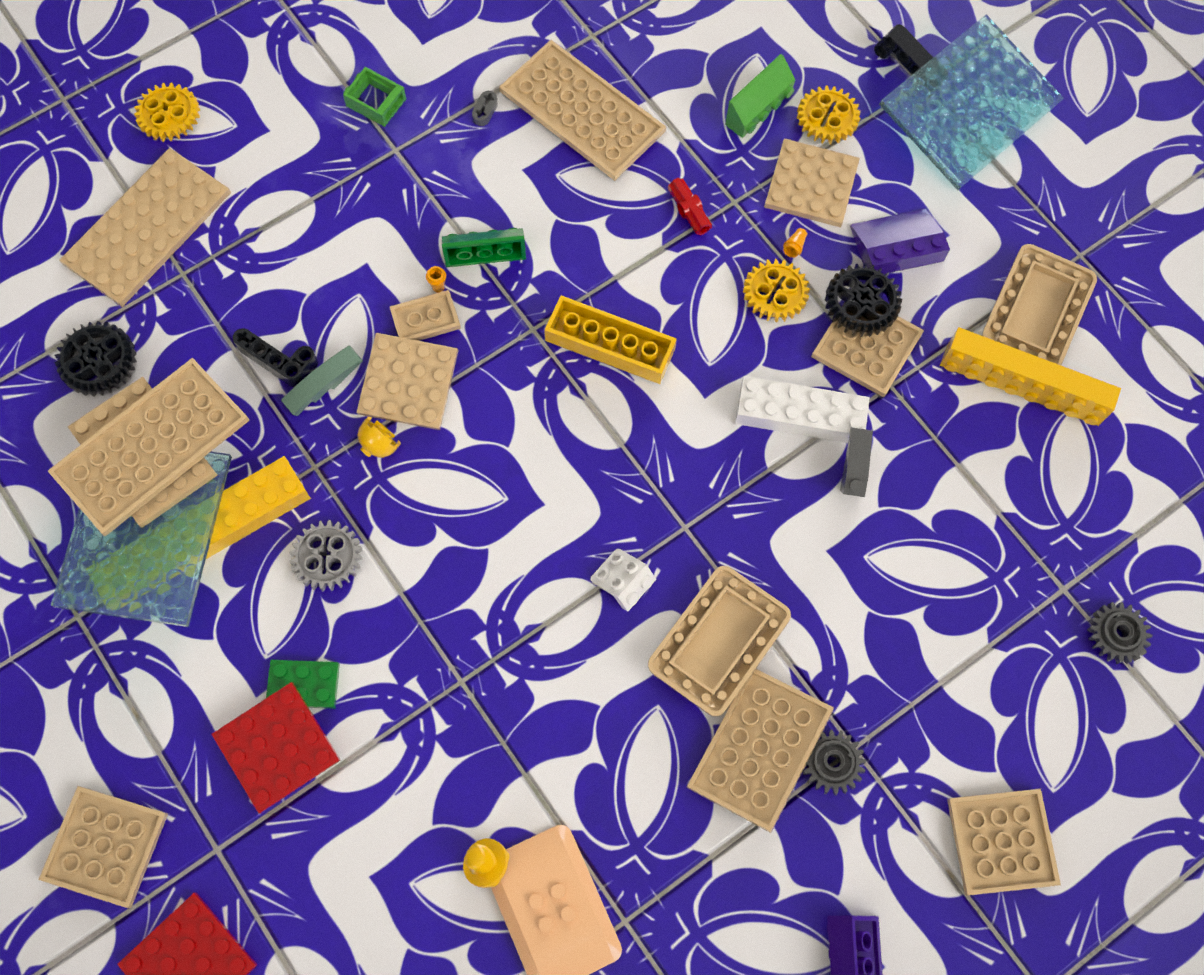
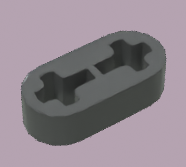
(488, 109)

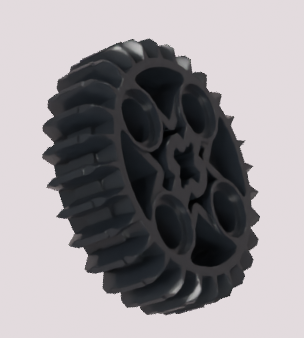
(863, 300)
(111, 336)

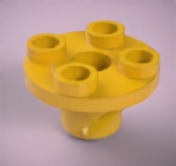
(485, 863)

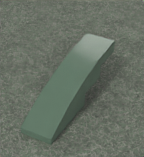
(320, 380)

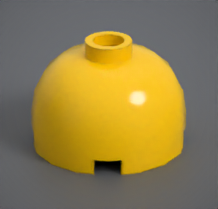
(376, 439)

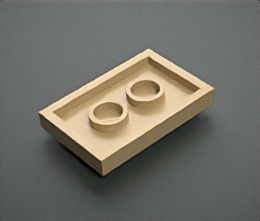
(425, 316)

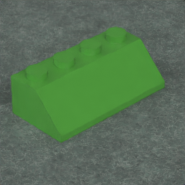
(760, 97)

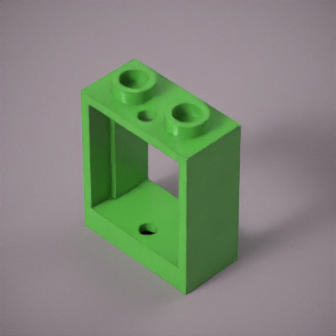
(390, 105)

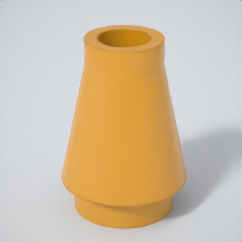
(794, 245)
(436, 278)

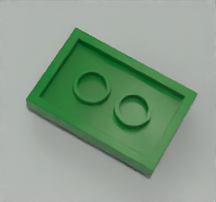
(313, 679)

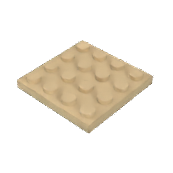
(812, 182)
(866, 359)
(407, 381)
(1003, 842)
(103, 847)

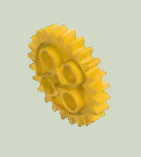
(167, 112)
(841, 120)
(759, 281)

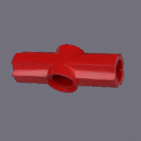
(689, 206)

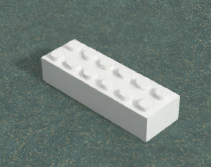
(800, 409)

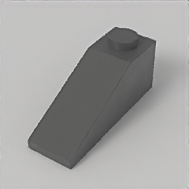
(857, 462)

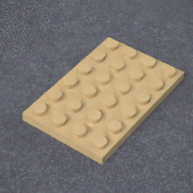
(178, 490)
(760, 749)

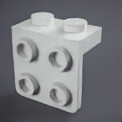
(624, 578)

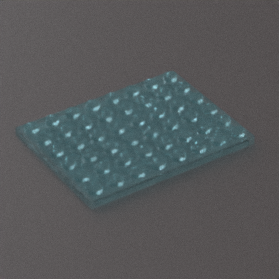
(971, 101)
(148, 569)

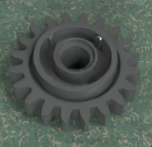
(1106, 637)
(848, 760)

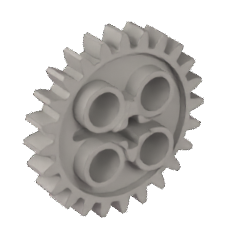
(306, 555)

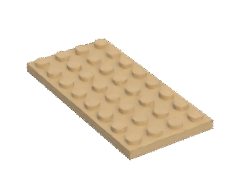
(582, 109)
(145, 227)
(148, 446)

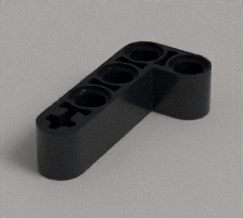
(904, 48)
(272, 355)

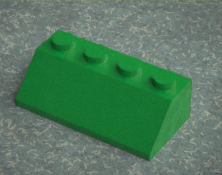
(484, 247)

